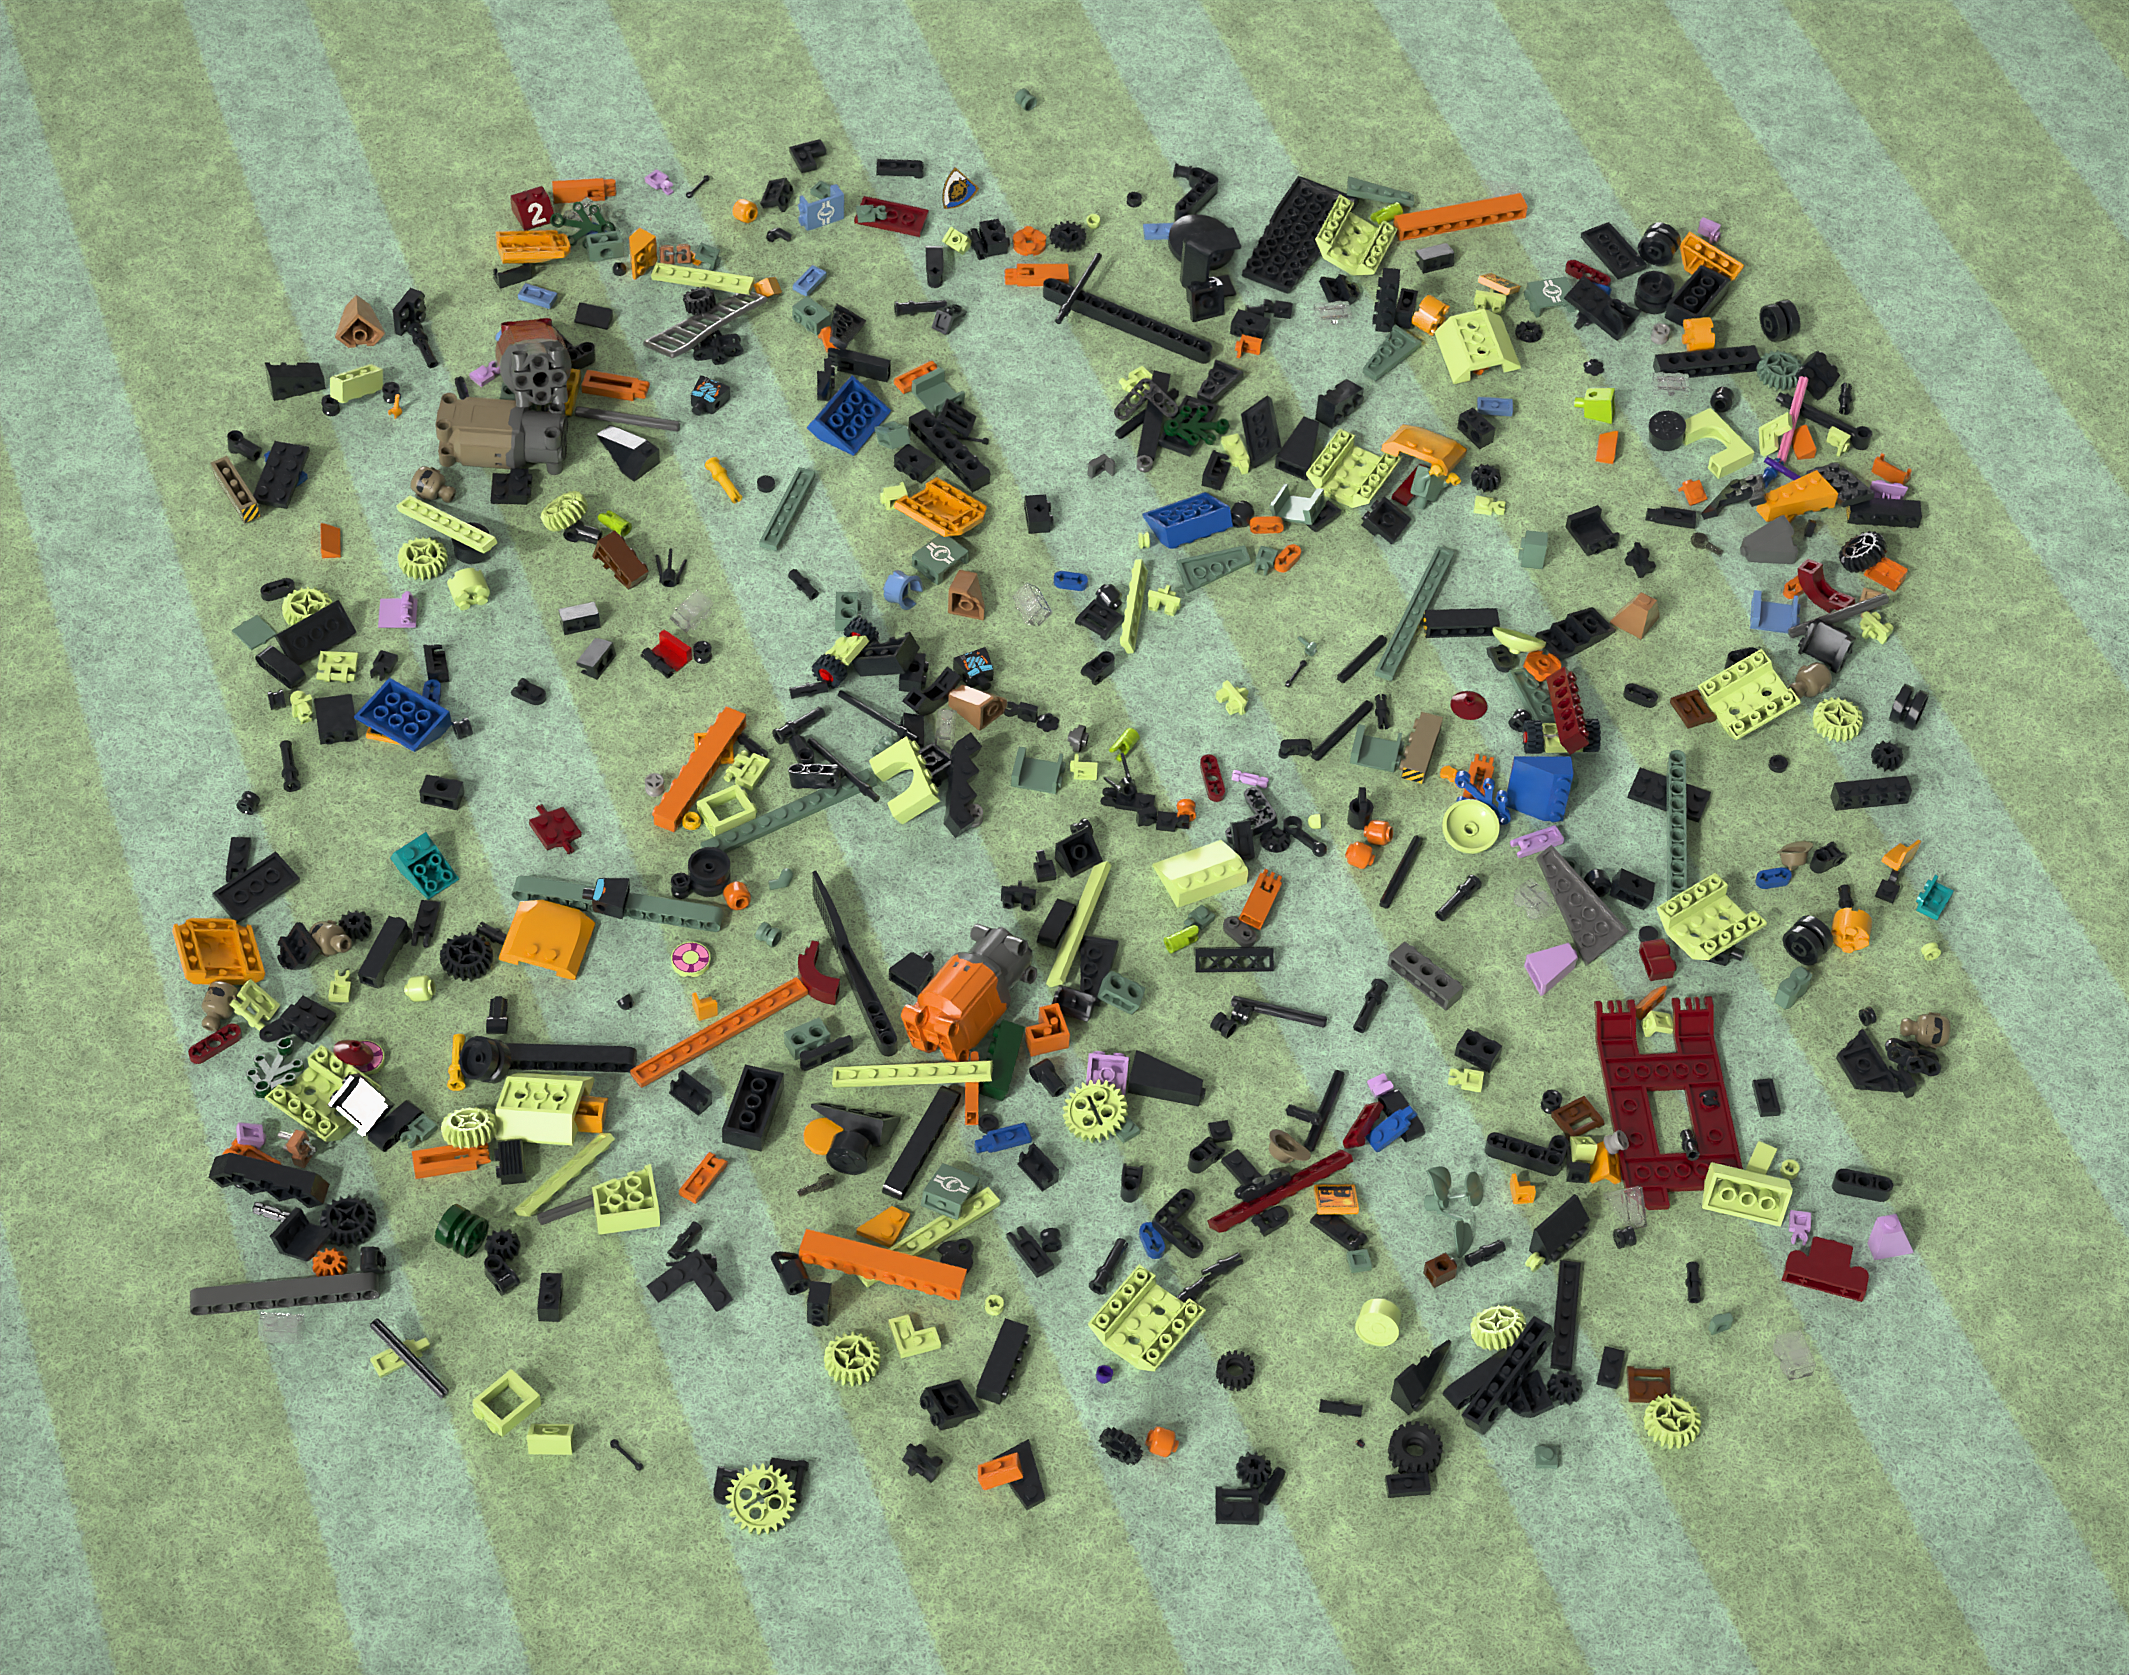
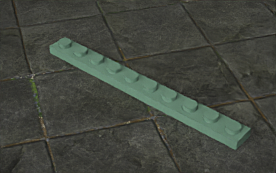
(1414, 613)
(787, 814)

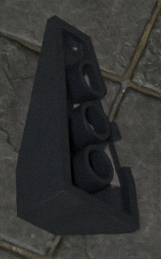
(631, 453)
(876, 1126)
(1415, 1381)

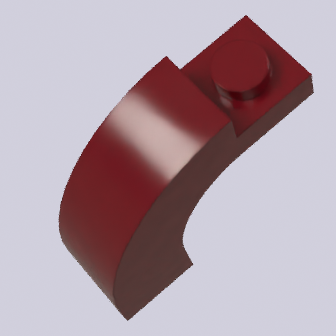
(1818, 590)
(819, 986)

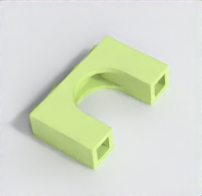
(1712, 426)
(921, 793)

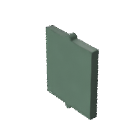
(254, 632)

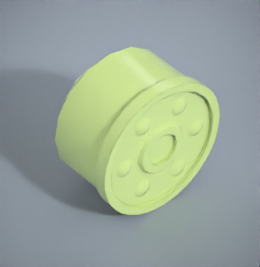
(1378, 1322)

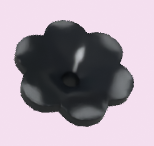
(1593, 367)
(1047, 722)

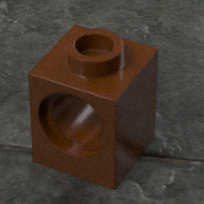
(1435, 1275)

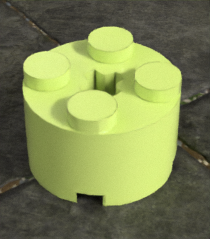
(468, 588)

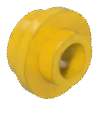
(691, 816)

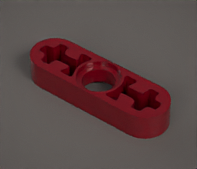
(1578, 266)
(1214, 771)
(216, 1036)

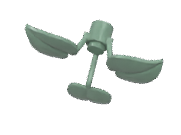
(1441, 1182)

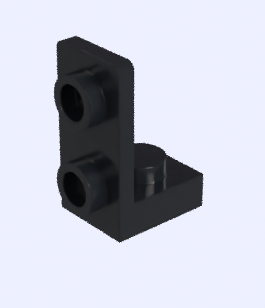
(945, 316)
(1576, 1171)

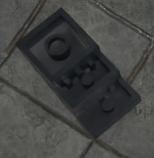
(1576, 633)

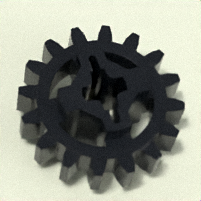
(1067, 236)
(1120, 1446)

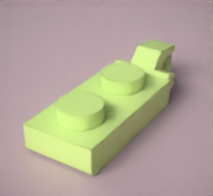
(1236, 452)
(389, 1361)

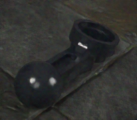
(1318, 848)

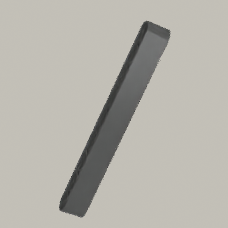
(284, 1293)

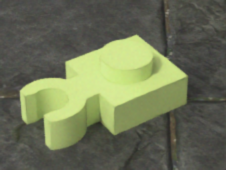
(1486, 506)
(341, 988)
(1470, 1079)

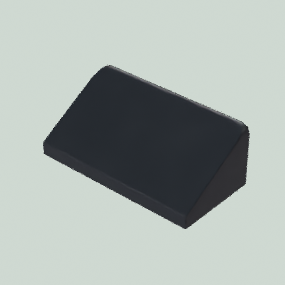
(593, 316)

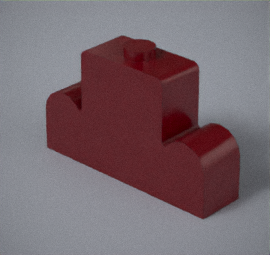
(1827, 1269)

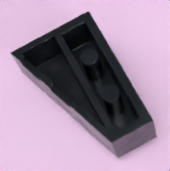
(294, 380)
(1338, 403)
(888, 657)

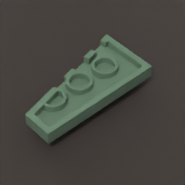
(1376, 192)
(1390, 353)
(1208, 567)
(1532, 697)

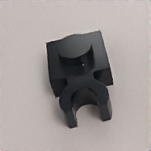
(383, 663)

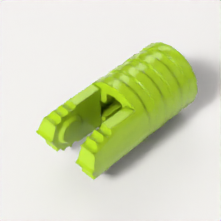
(1387, 213)
(615, 522)
(1125, 742)
(1181, 939)

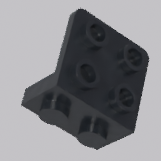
(298, 1237)

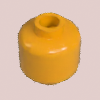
(745, 211)

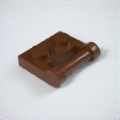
(1688, 711)
(1574, 1113)
(1647, 1390)

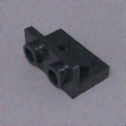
(777, 194)

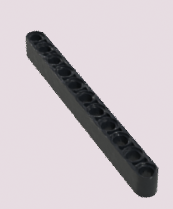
(1129, 321)

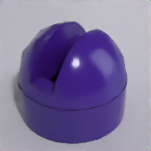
(1104, 1374)

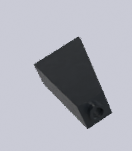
(1299, 449)
(1163, 1081)

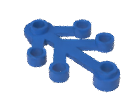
(1462, 780)

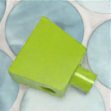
(1598, 404)

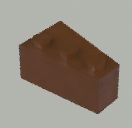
(620, 559)

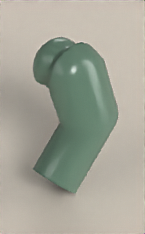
(783, 880)

